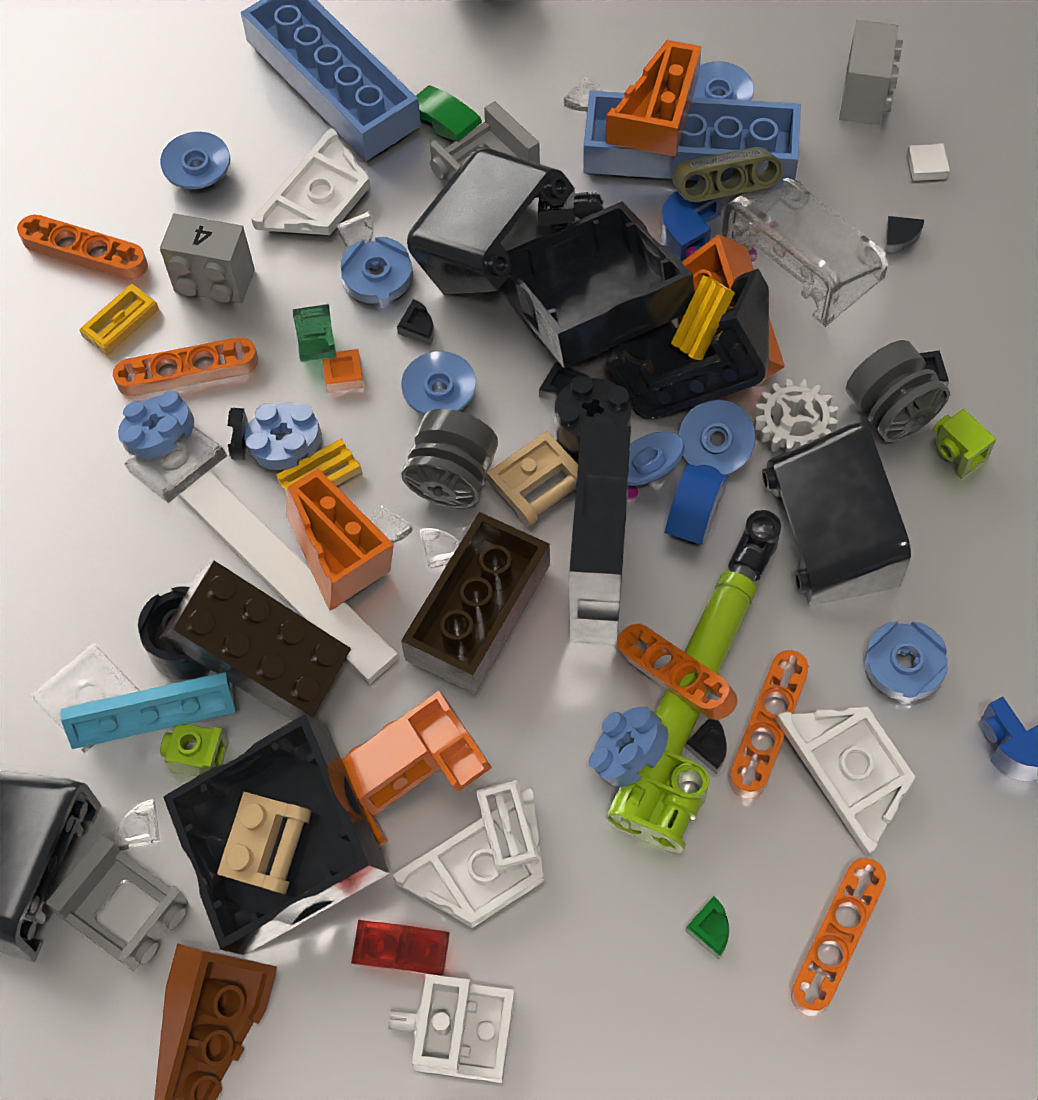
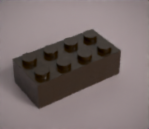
(476, 602)
(256, 642)

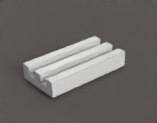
(516, 860)

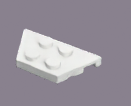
(316, 192)
(852, 766)
(462, 872)

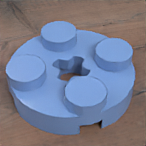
(379, 288)
(165, 412)
(278, 419)
(900, 682)
(628, 745)

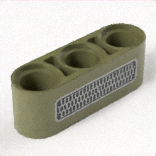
(742, 180)

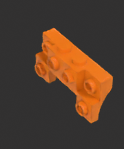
(411, 752)

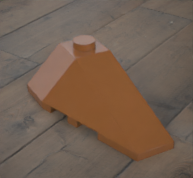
(206, 1018)

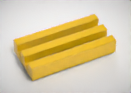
(702, 317)
(122, 322)
(326, 460)

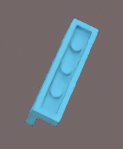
(148, 710)

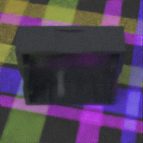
(596, 284)
(598, 533)
(333, 852)

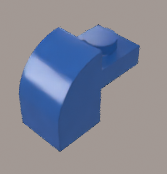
(686, 223)
(695, 502)
(1017, 747)

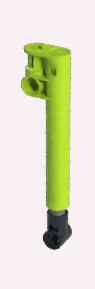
(656, 799)

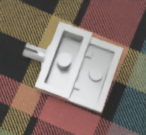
(459, 1028)

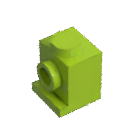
(963, 441)
(206, 754)

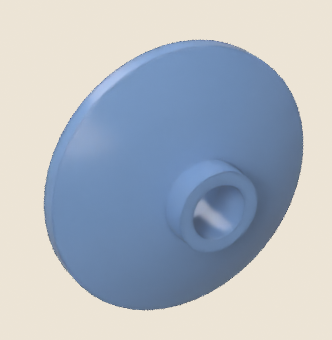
(723, 81)
(195, 160)
(437, 371)
(715, 417)
(654, 457)

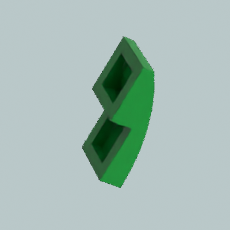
(446, 113)

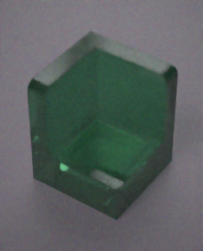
(314, 333)

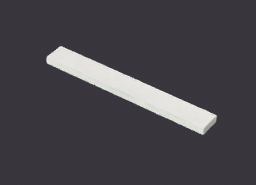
(286, 574)

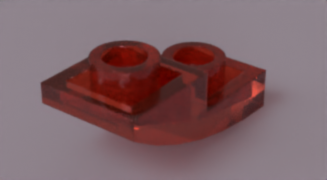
(400, 948)

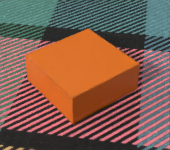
(343, 371)

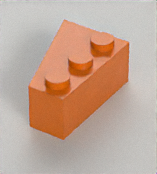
(658, 103)
(336, 538)

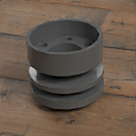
(897, 390)
(450, 458)

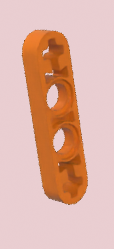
(84, 242)
(186, 372)
(675, 670)
(765, 722)
(842, 937)

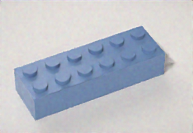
(333, 72)
(710, 129)

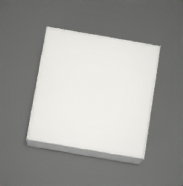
(928, 162)

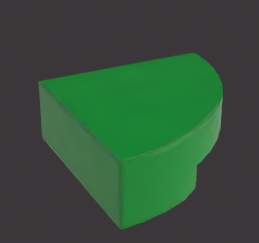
(711, 927)

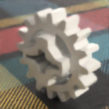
(795, 415)

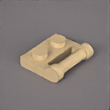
(530, 469)
(254, 839)

